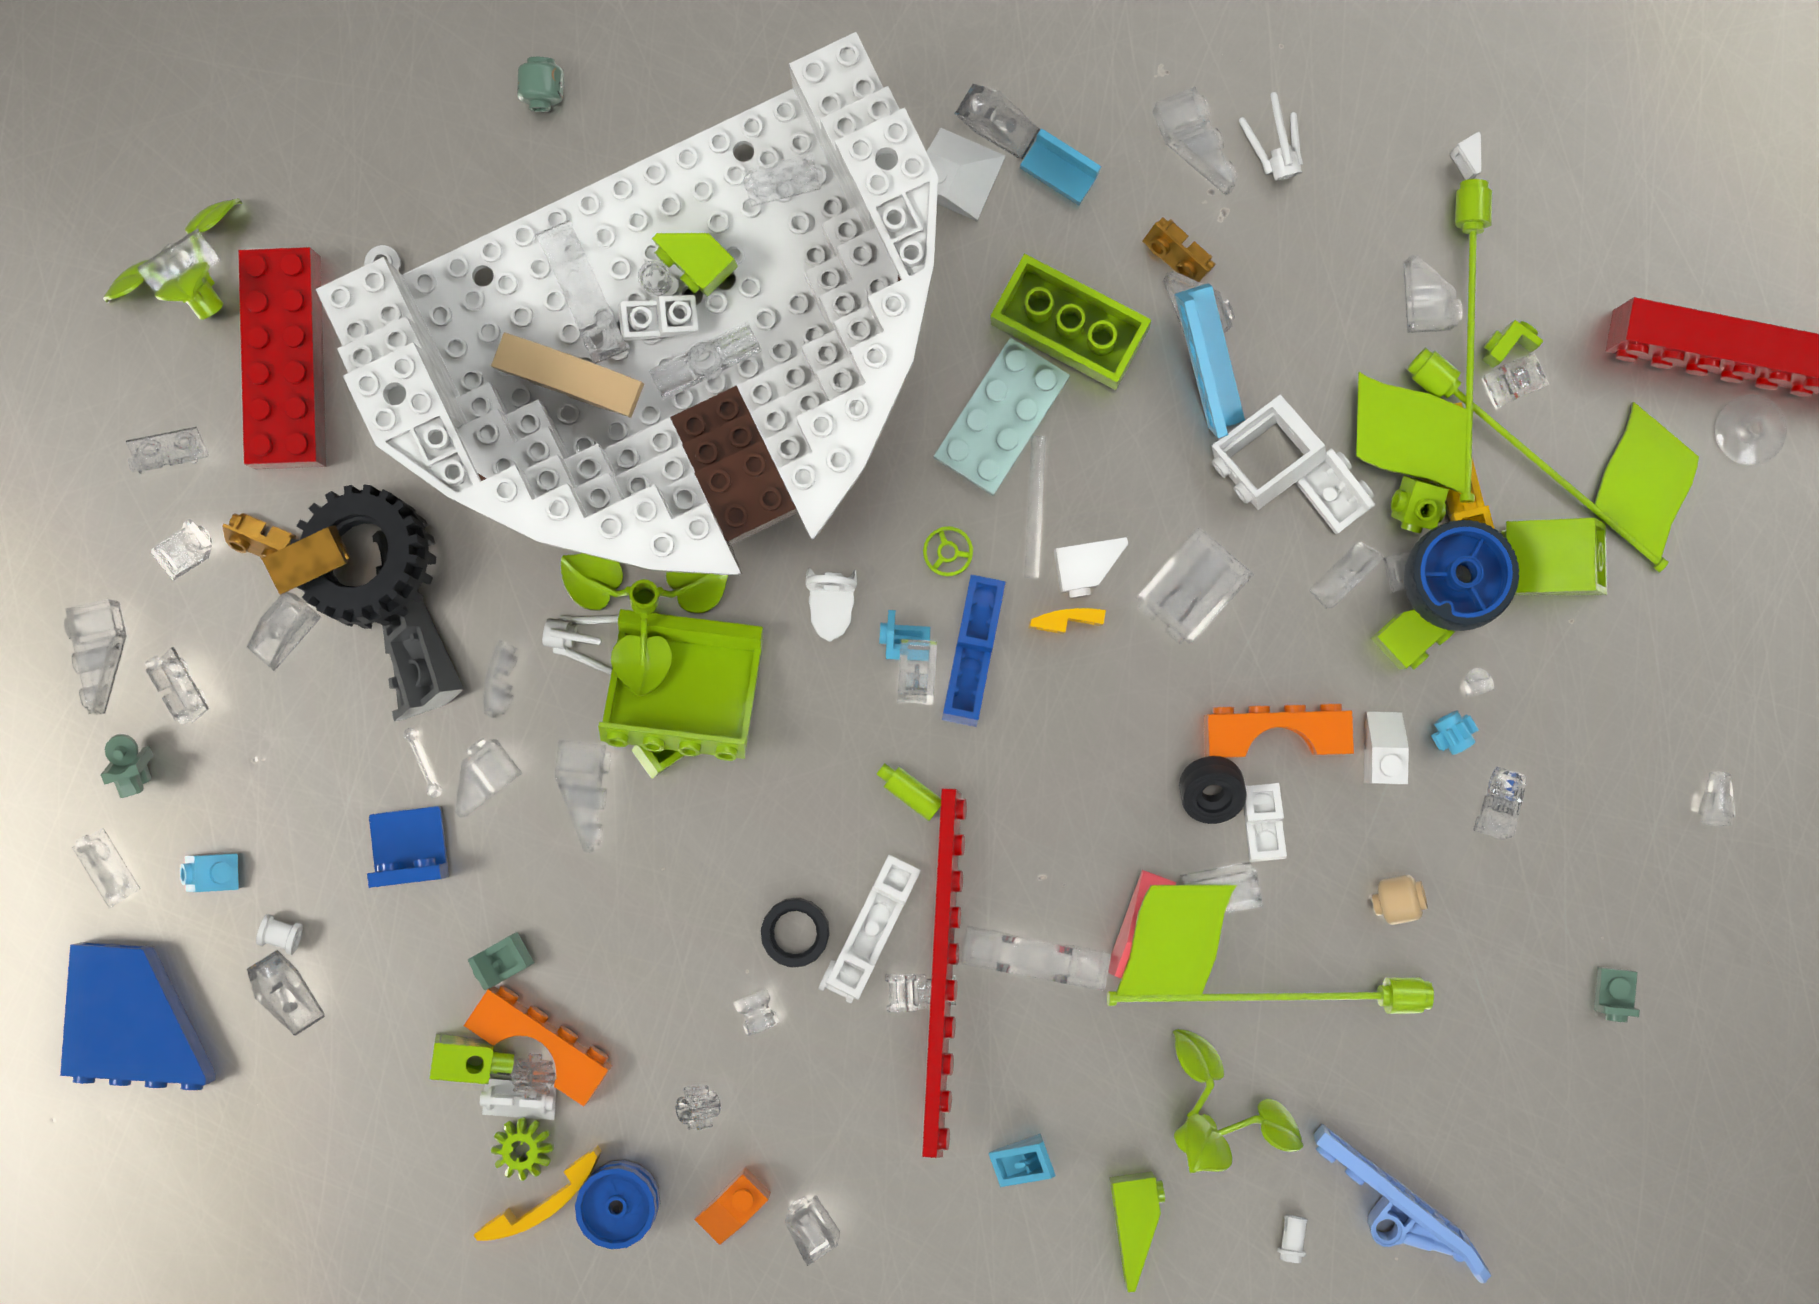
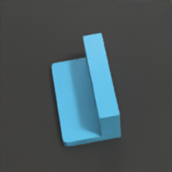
(1060, 167)

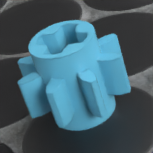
(1454, 732)

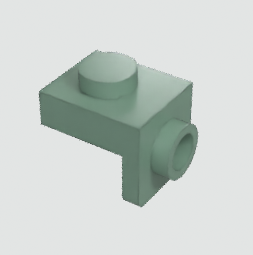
(500, 961)

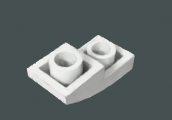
(658, 318)

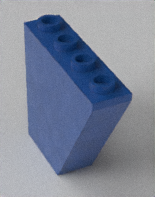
(128, 1021)

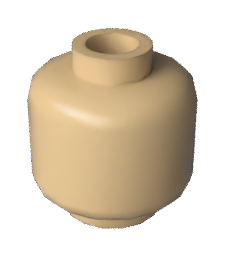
(1400, 899)

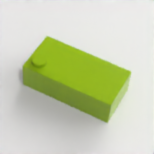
(1070, 321)

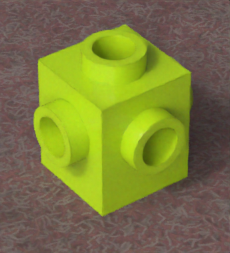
(1419, 504)

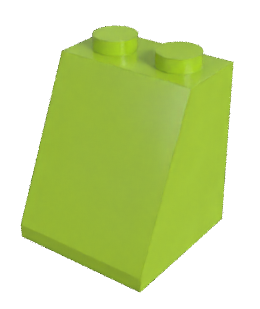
(1559, 556)

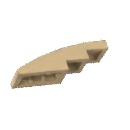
(567, 375)

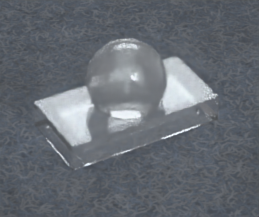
(177, 258)

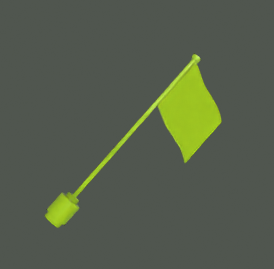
(1414, 429)
(1640, 483)
(1179, 943)

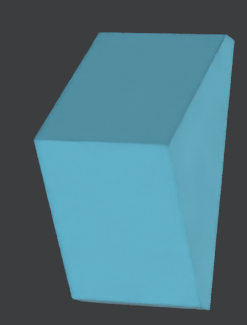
(1022, 1162)

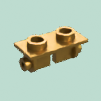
(1166, 242)
(245, 535)

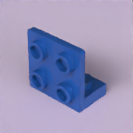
(408, 847)

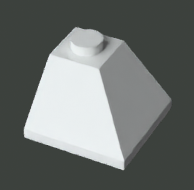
(964, 172)

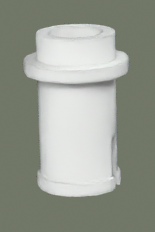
(1293, 1239)

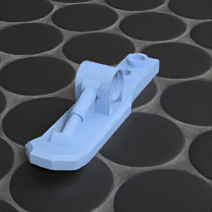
(1414, 1219)

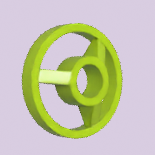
(944, 542)

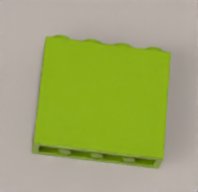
(702, 700)

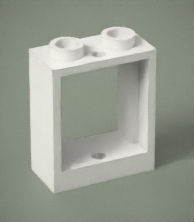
(1296, 429)

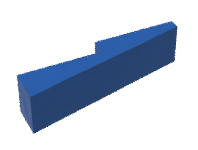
(973, 651)

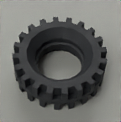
(403, 568)

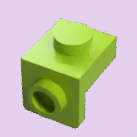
(1501, 343)

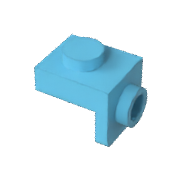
(892, 634)
(210, 873)

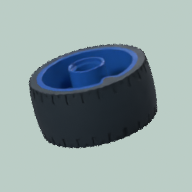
(1438, 592)

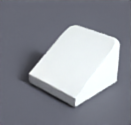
(1468, 156)

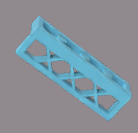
(1210, 358)

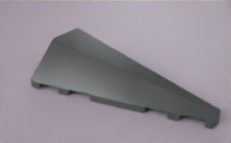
(420, 662)

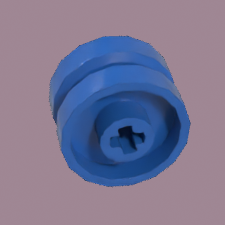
(607, 1224)

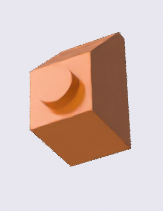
(733, 1206)

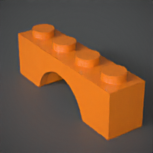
(1323, 730)
(577, 1068)

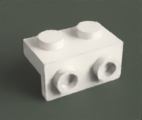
(1336, 491)

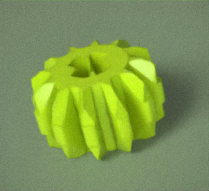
(509, 1143)

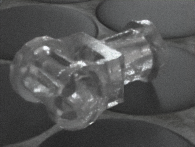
(915, 992)

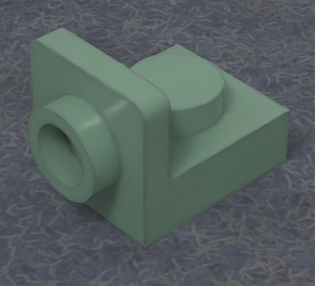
(1616, 994)

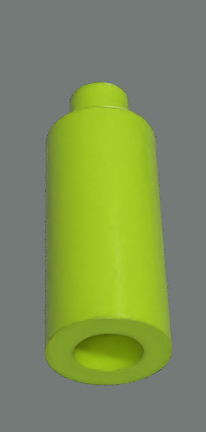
(910, 791)

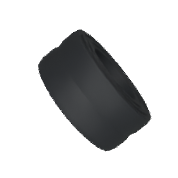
(1207, 772)

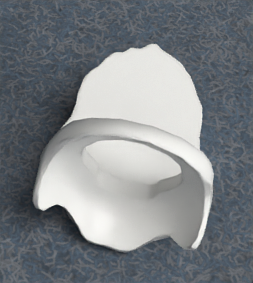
(831, 602)

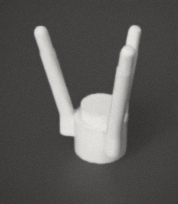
(1285, 160)
(561, 635)

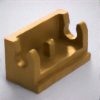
(306, 559)

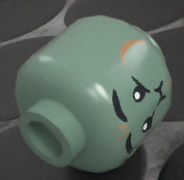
(540, 83)

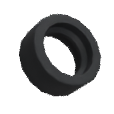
(777, 953)

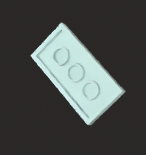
(1001, 416)

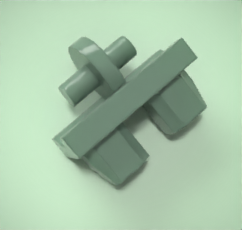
(126, 766)

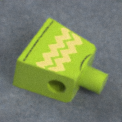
(451, 1058)

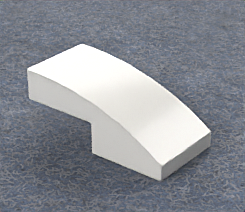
(1264, 823)

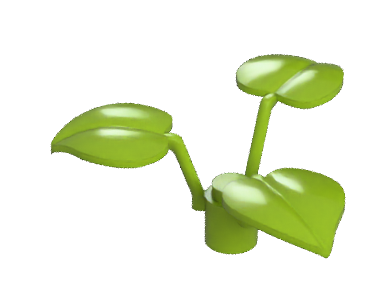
(189, 284)
(638, 661)
(1199, 1135)

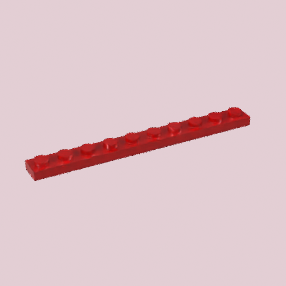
(943, 988)

